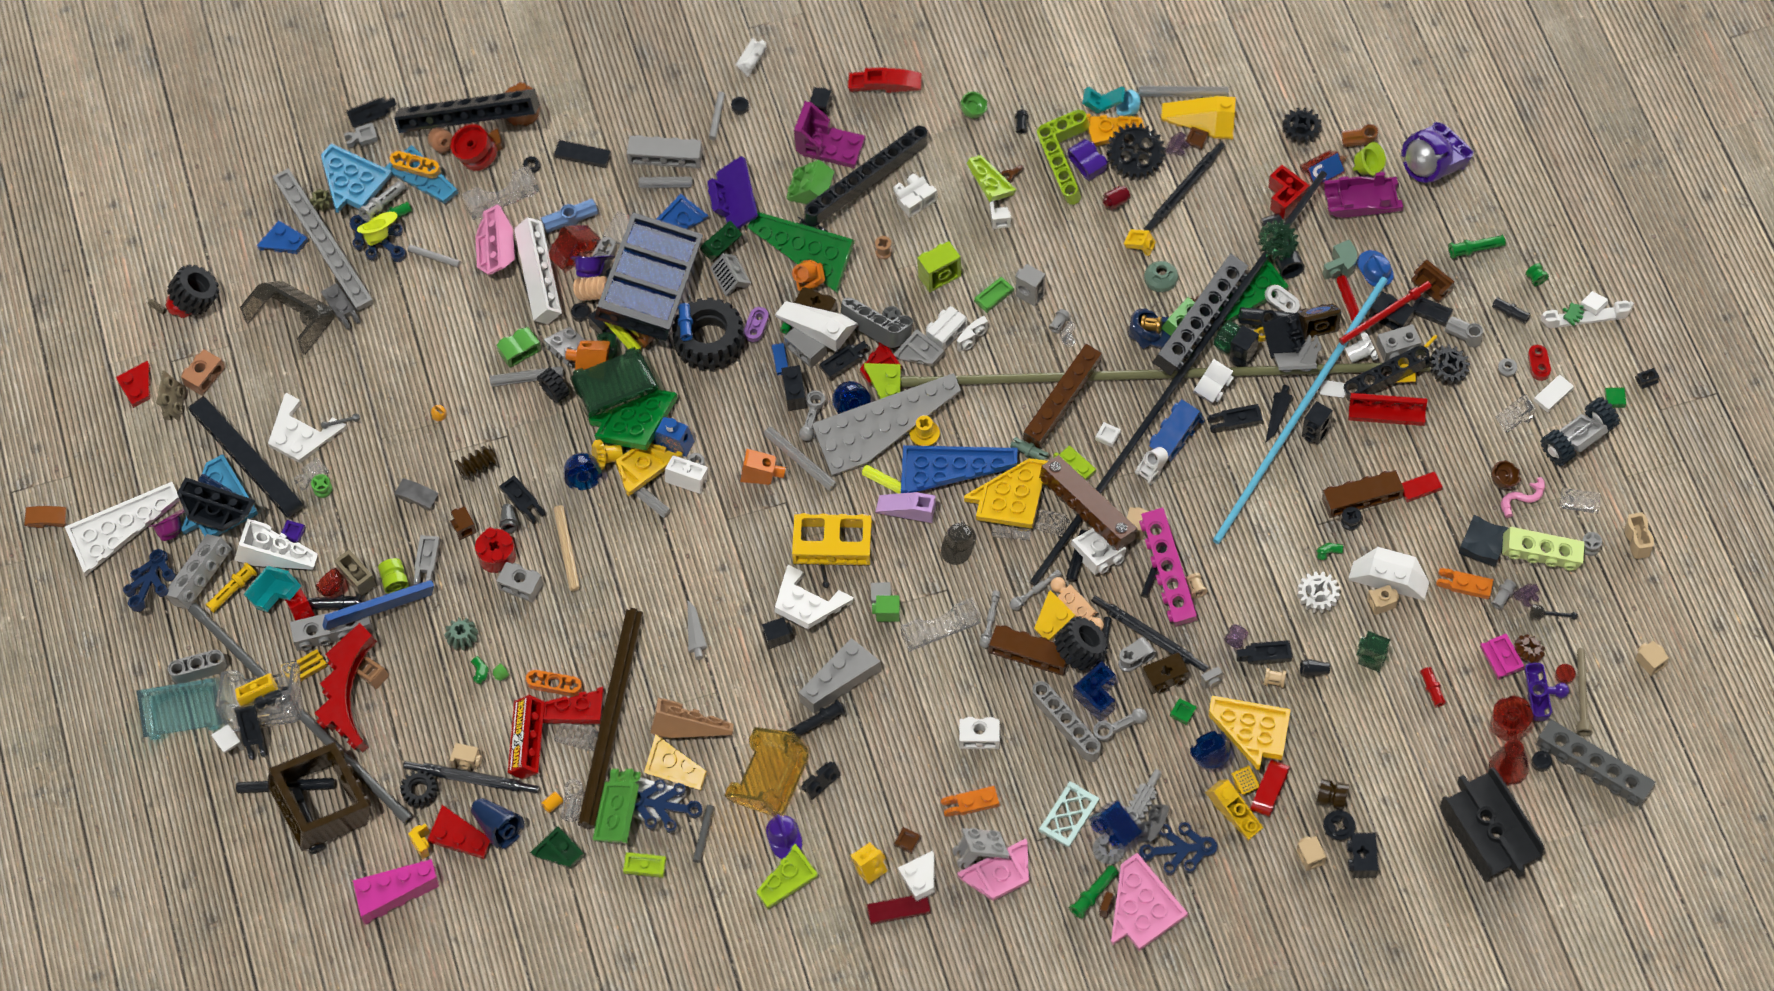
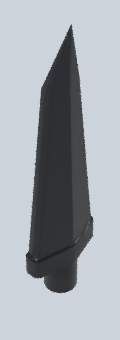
(1279, 407)

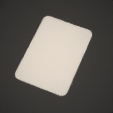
(1332, 388)

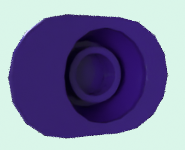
(589, 266)
(782, 835)

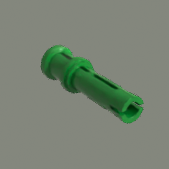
(1468, 247)
(1088, 897)

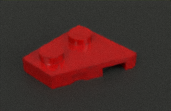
(881, 355)
(136, 384)

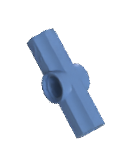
(560, 218)

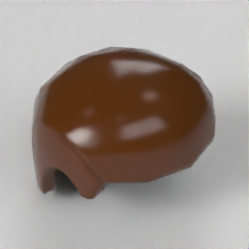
(1505, 475)

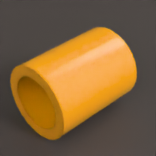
(552, 802)

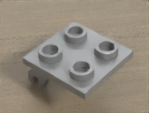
(1304, 360)
(979, 843)

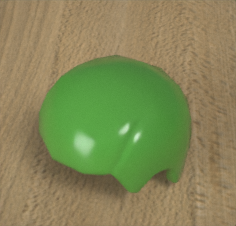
(973, 104)

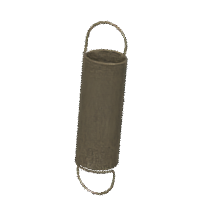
(155, 305)

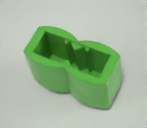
(518, 347)

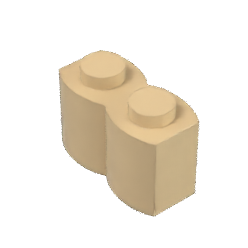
(1638, 534)

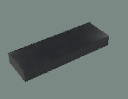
(582, 154)

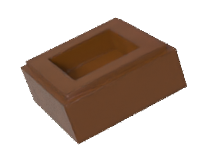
(1197, 138)
(907, 840)
(1106, 905)

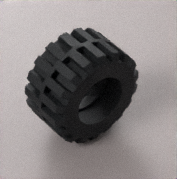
(193, 289)
(1081, 643)

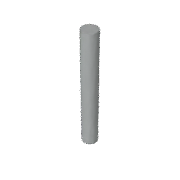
(716, 116)
(435, 256)

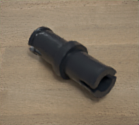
(1511, 310)

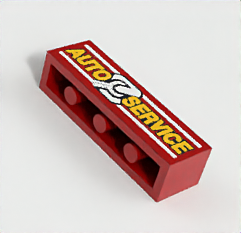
(526, 737)

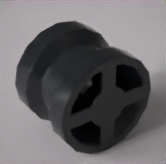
(1351, 523)

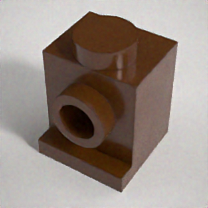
(462, 523)

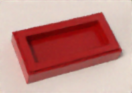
(1421, 486)

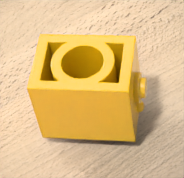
(869, 863)

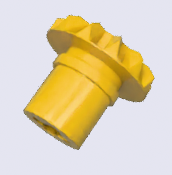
(925, 432)
(604, 453)

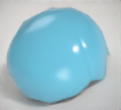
(1130, 104)

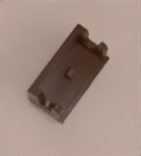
(1441, 283)

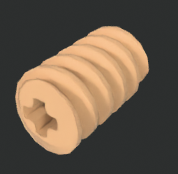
(589, 288)

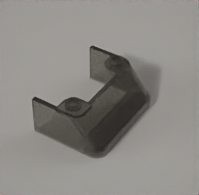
(312, 311)

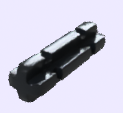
(269, 698)

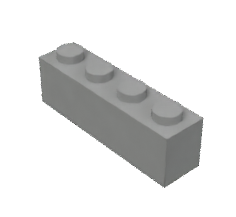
(664, 151)

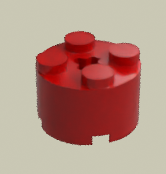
(494, 549)

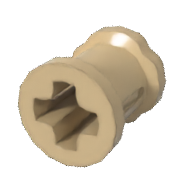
(1195, 585)
(1275, 678)

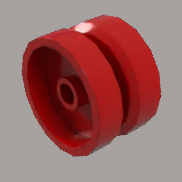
(473, 147)

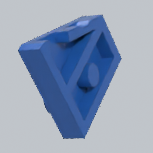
(283, 239)

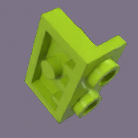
(1077, 462)

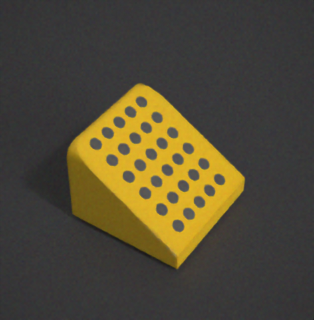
(1245, 780)

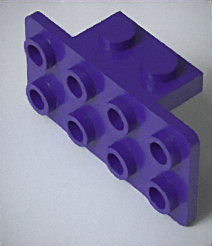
(733, 193)

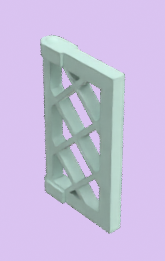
(1081, 794)

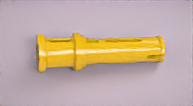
(237, 581)

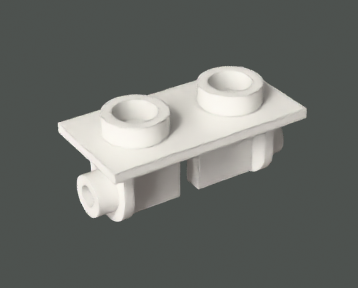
(751, 56)

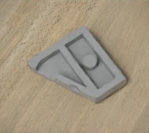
(919, 350)

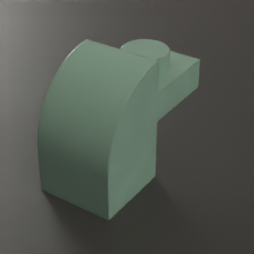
(1344, 261)

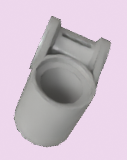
(1136, 655)

